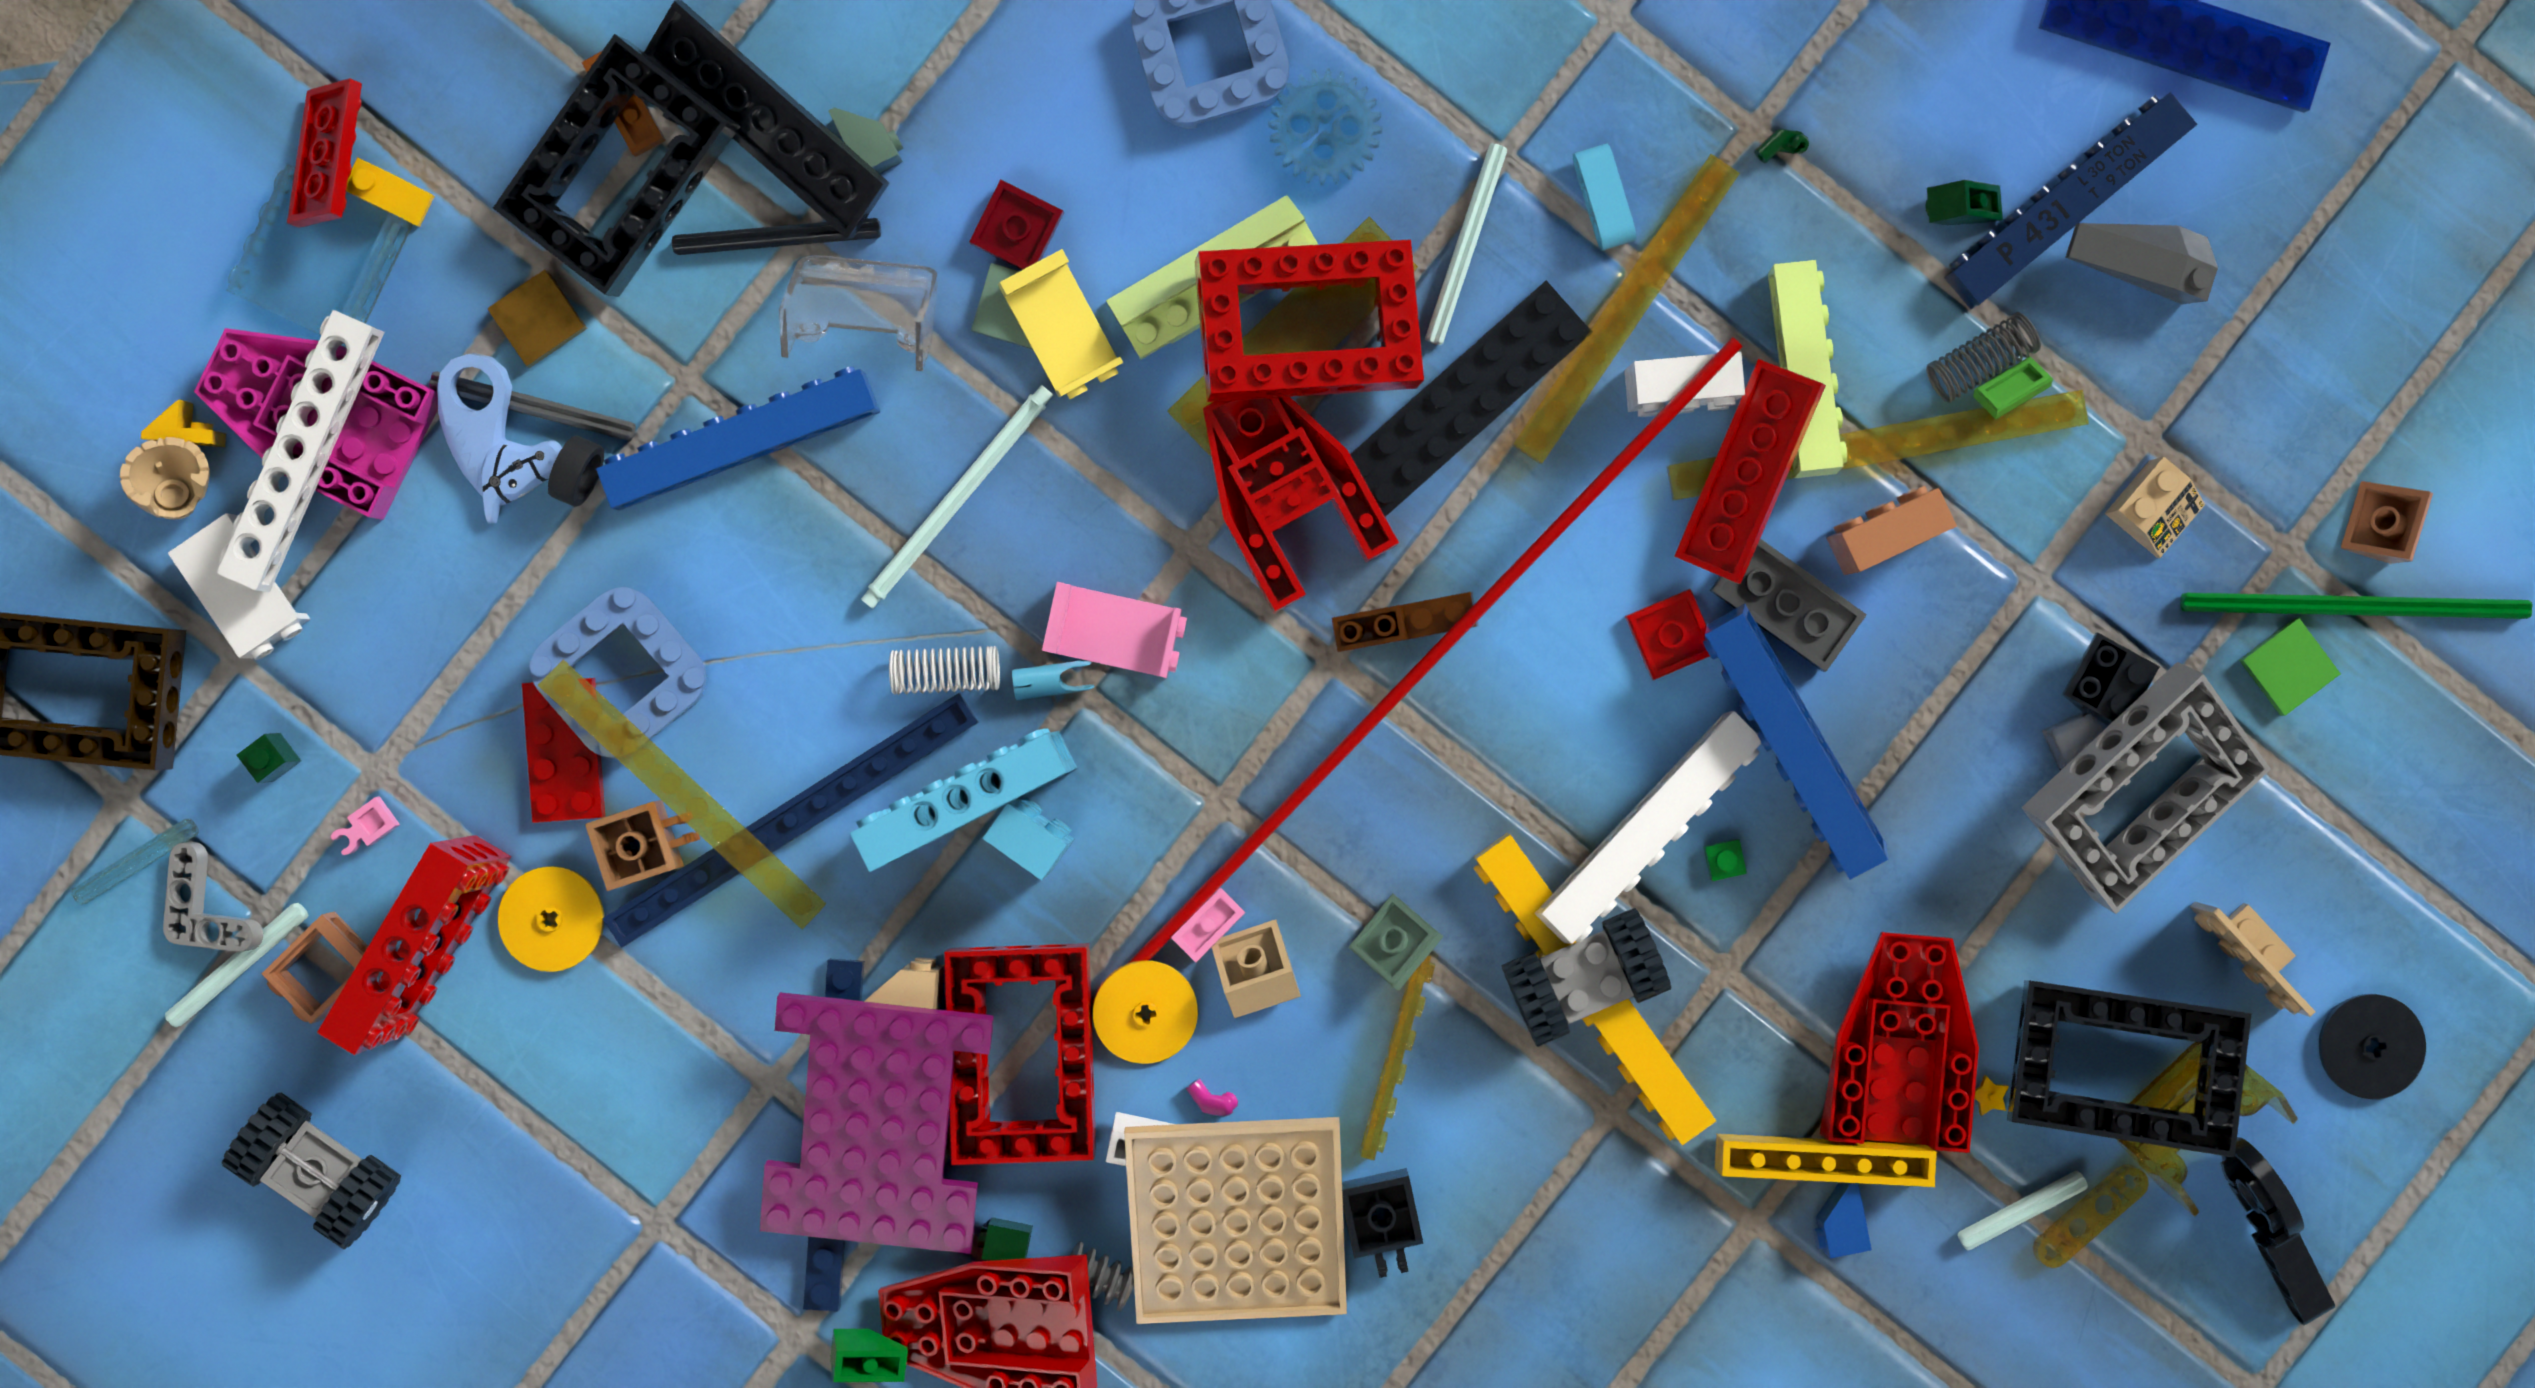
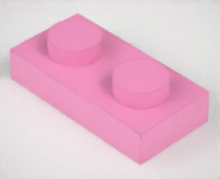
(1208, 925)

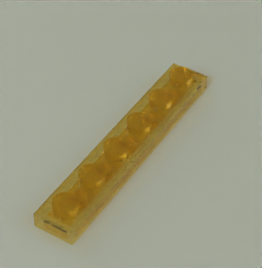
(1393, 1068)

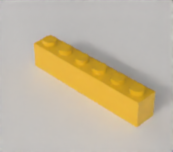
(1825, 1160)

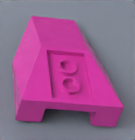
(252, 387)

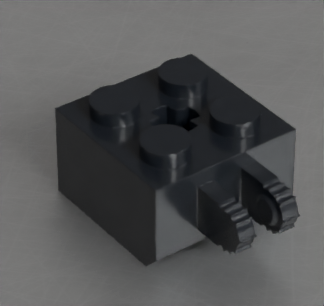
(1376, 1236)

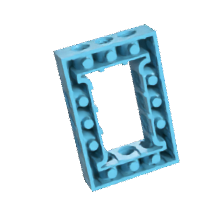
(910, 822)

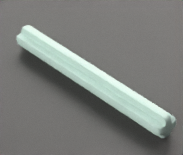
(235, 966)

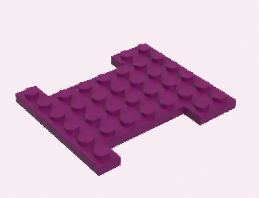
(875, 1126)

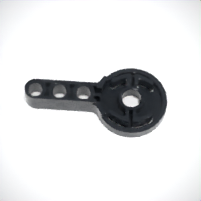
(2278, 1231)

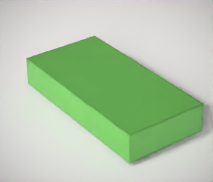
(2013, 387)

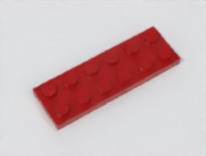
(1749, 471)

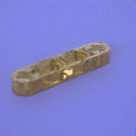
(2094, 1221)

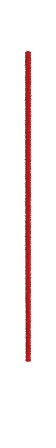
(1434, 655)

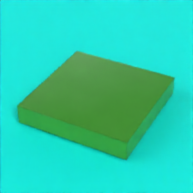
(2289, 667)

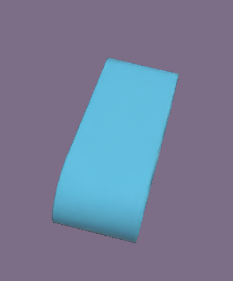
(1604, 196)

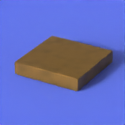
(537, 318)

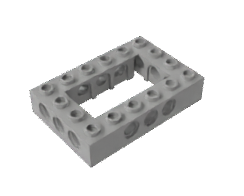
(2228, 769)

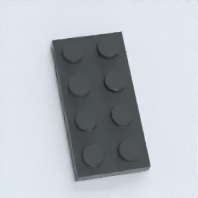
(1793, 606)

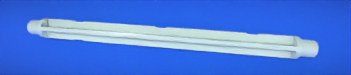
(957, 496)

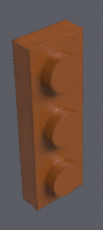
(635, 122)

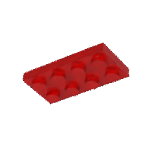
(324, 153)
(561, 768)

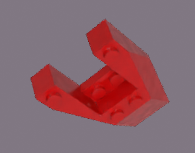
(1275, 468)

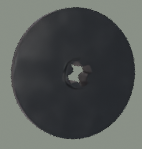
(2350, 1030)

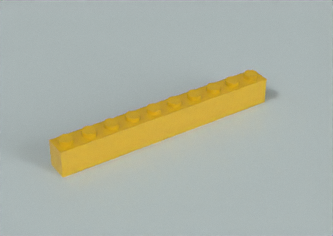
(1620, 1025)

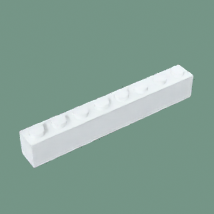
(1649, 828)

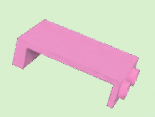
(1114, 630)

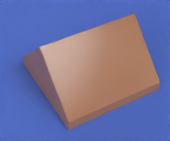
(2386, 522)

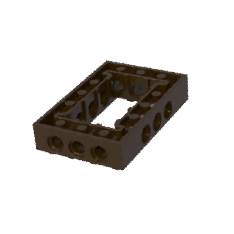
(153, 692)

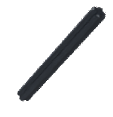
(768, 237)

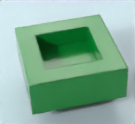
(1725, 859)

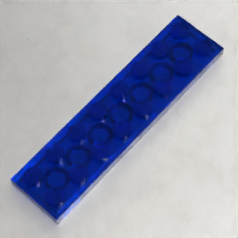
(2199, 43)

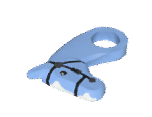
(478, 443)

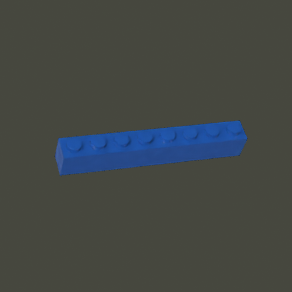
(737, 439)

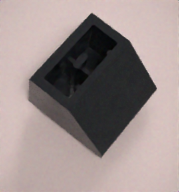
(2108, 679)

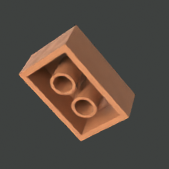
(1890, 529)

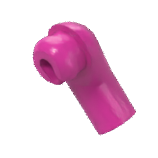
(1211, 1103)

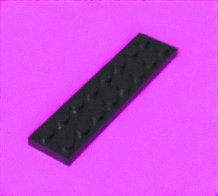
(770, 121)
(1468, 396)

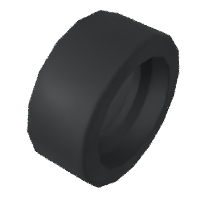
(575, 471)

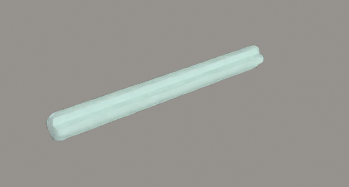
(1466, 244)

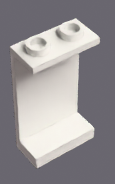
(245, 617)

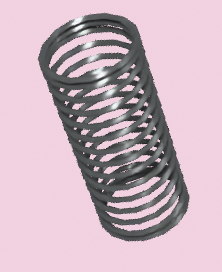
(1937, 365)

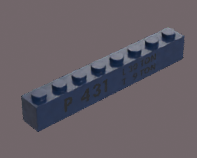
(2069, 201)

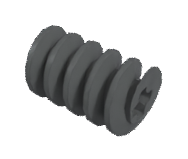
(1107, 1278)

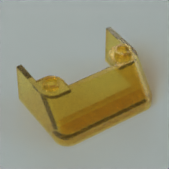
(2176, 1091)

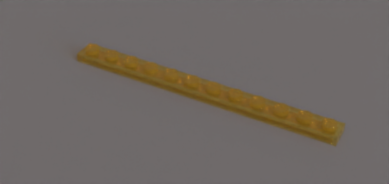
(1923, 437)

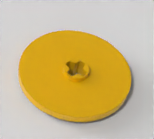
(578, 919)
(1165, 1030)

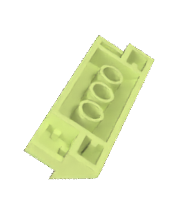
(1166, 302)

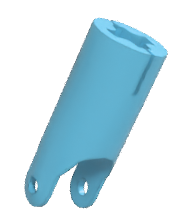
(1045, 680)

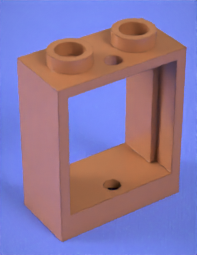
(284, 984)

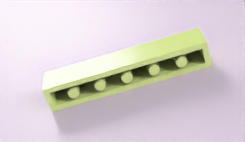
(1806, 351)

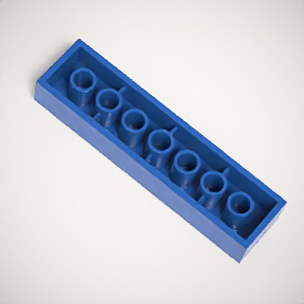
(1796, 741)

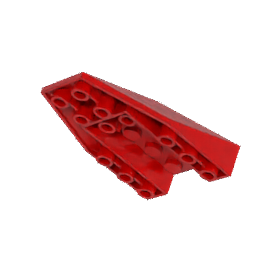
(1905, 1050)
(997, 1323)

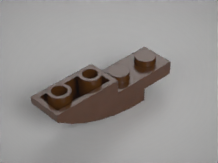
(1400, 622)

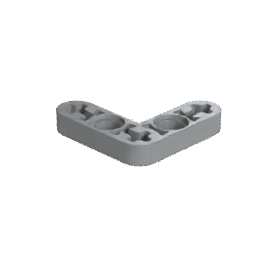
(195, 920)

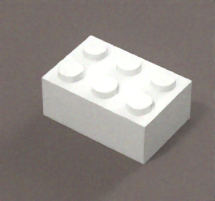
(1657, 381)

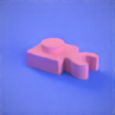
(368, 824)

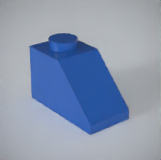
(1842, 1223)

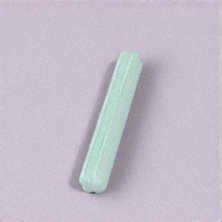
(2022, 1210)

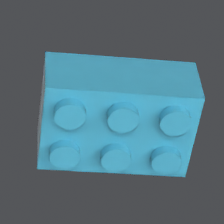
(1029, 837)

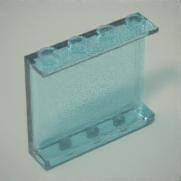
(320, 265)

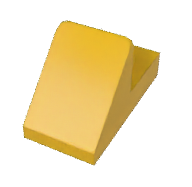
(177, 423)

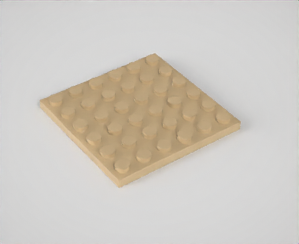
(1236, 1220)

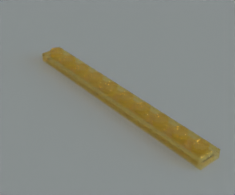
(1626, 309)
(681, 794)

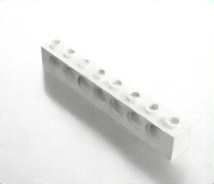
(317, 441)

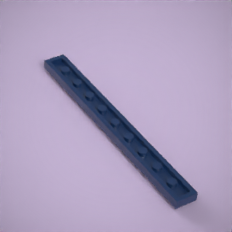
(826, 1255)

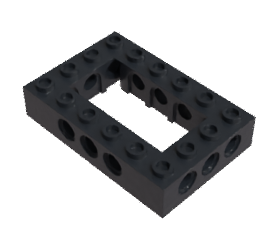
(572, 138)
(2219, 1082)

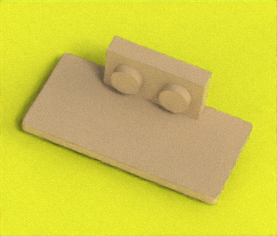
(2257, 948)

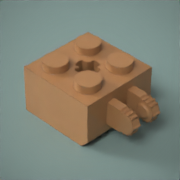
(658, 846)

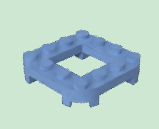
(1222, 95)
(656, 635)

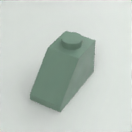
(868, 139)

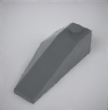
(2153, 257)

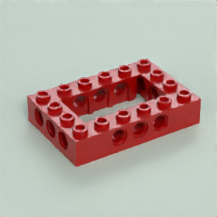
(1241, 377)
(383, 1011)
(1024, 1141)

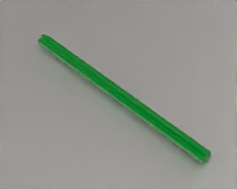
(2356, 605)

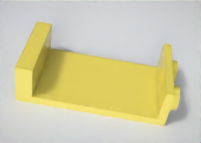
(1060, 325)

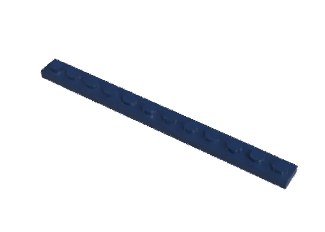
(795, 817)

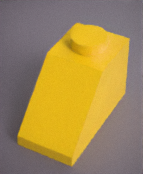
(388, 192)

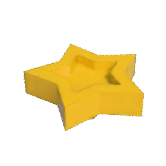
(1990, 1096)

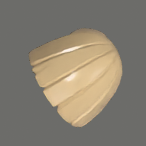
(166, 477)

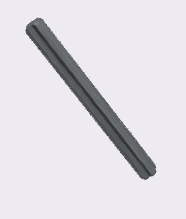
(545, 409)

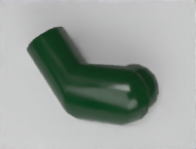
(1782, 141)

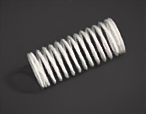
(897, 670)

